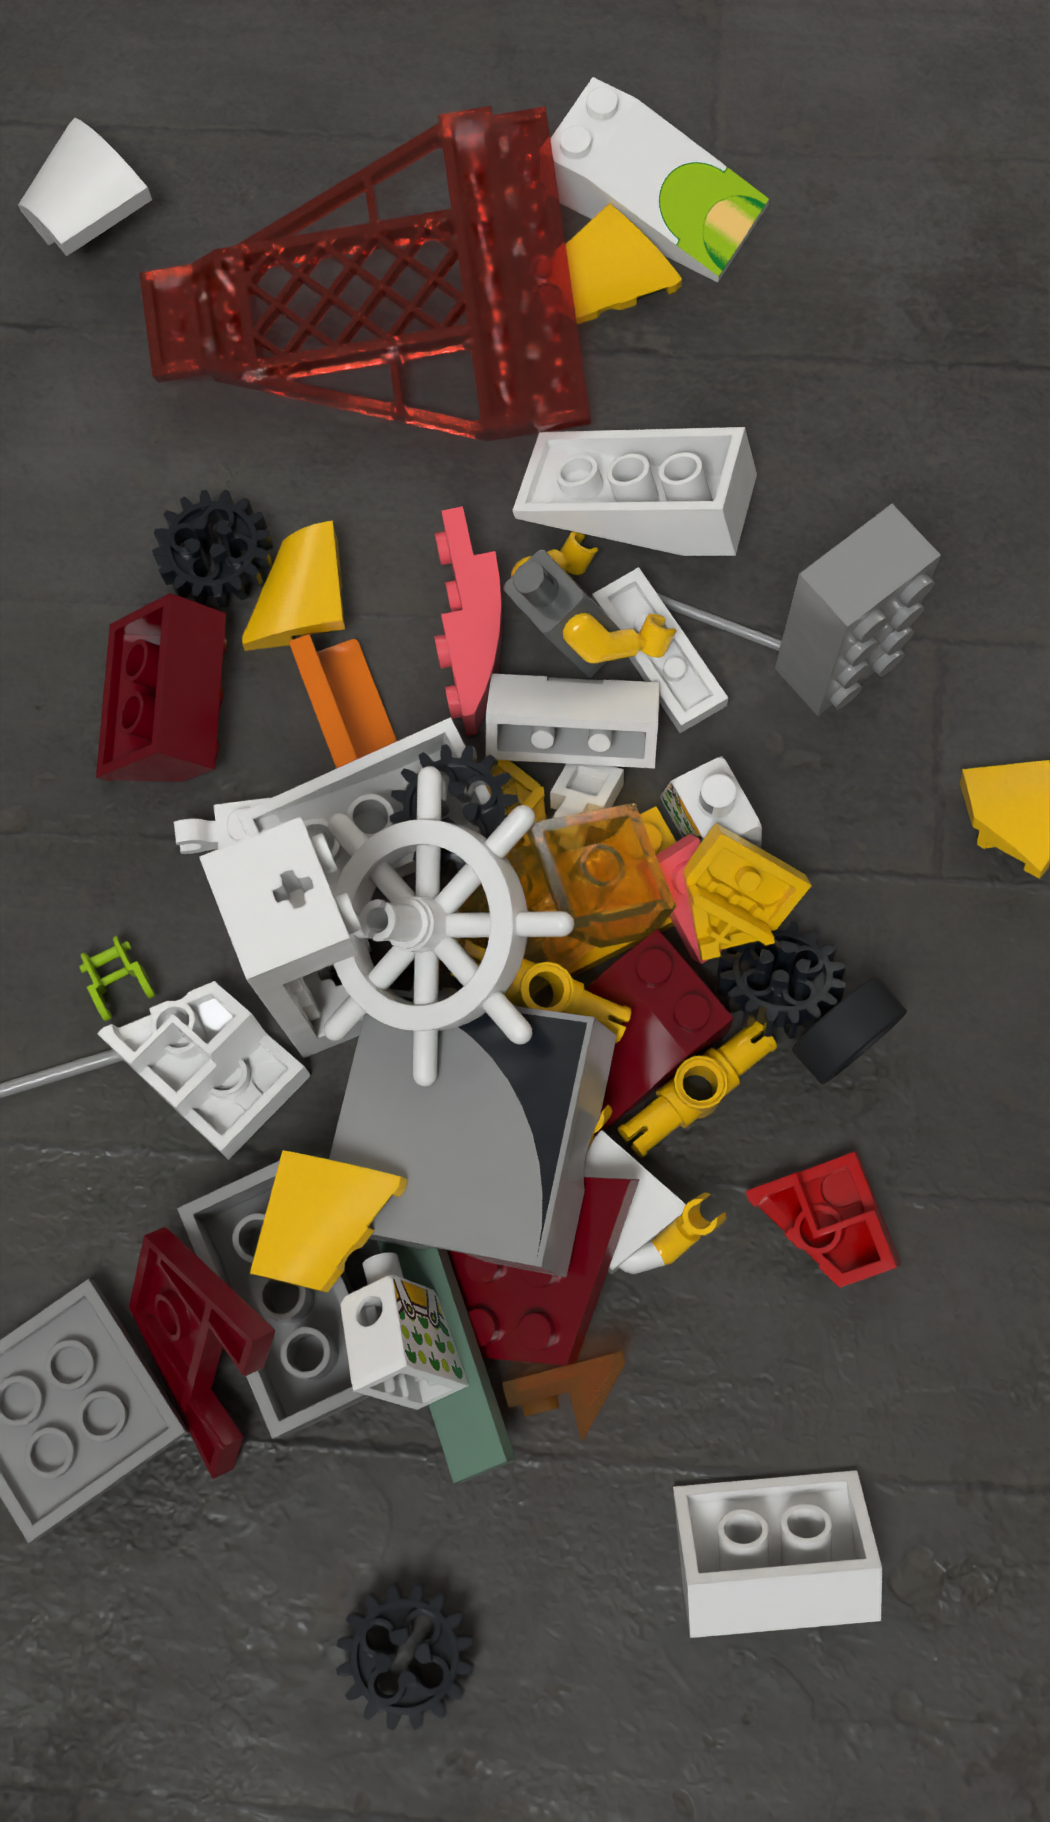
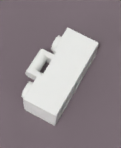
(572, 720)

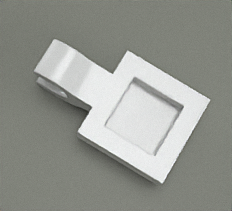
(586, 788)
(205, 835)

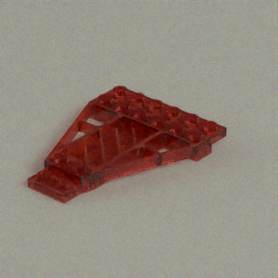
(511, 273)

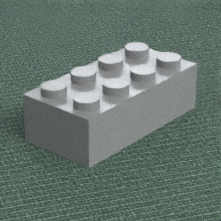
(856, 610)
(308, 1358)

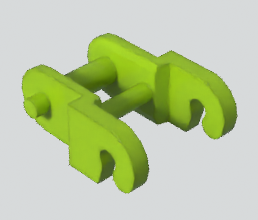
(98, 988)

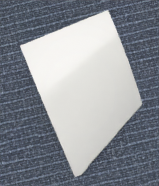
(81, 190)
(220, 1074)

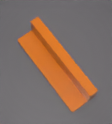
(343, 699)

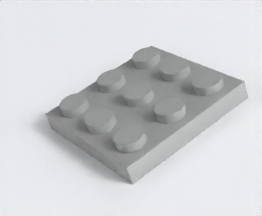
(75, 1410)

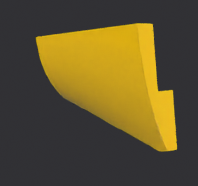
(614, 266)
(300, 591)
(319, 1218)

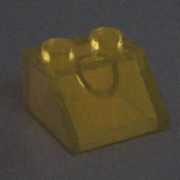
(603, 874)

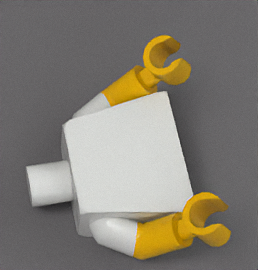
(658, 1222)

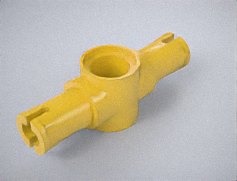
(567, 993)
(676, 1108)

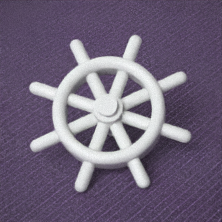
(430, 926)

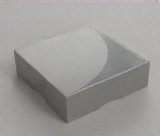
(488, 1145)

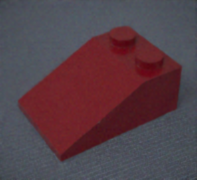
(668, 1023)

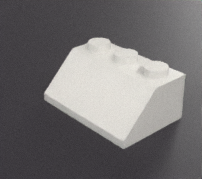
(777, 1554)

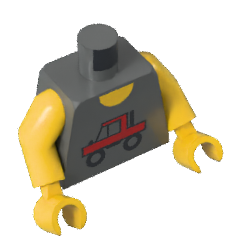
(571, 616)

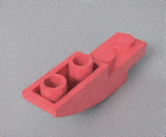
(473, 626)

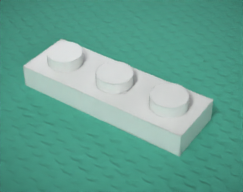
(686, 684)

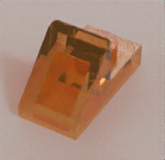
(585, 1382)

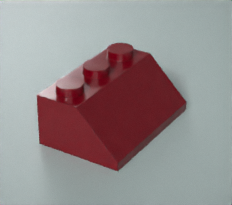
(162, 692)

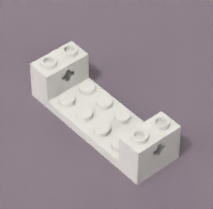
(281, 948)

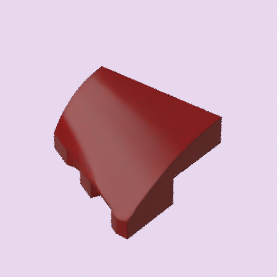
(831, 1218)

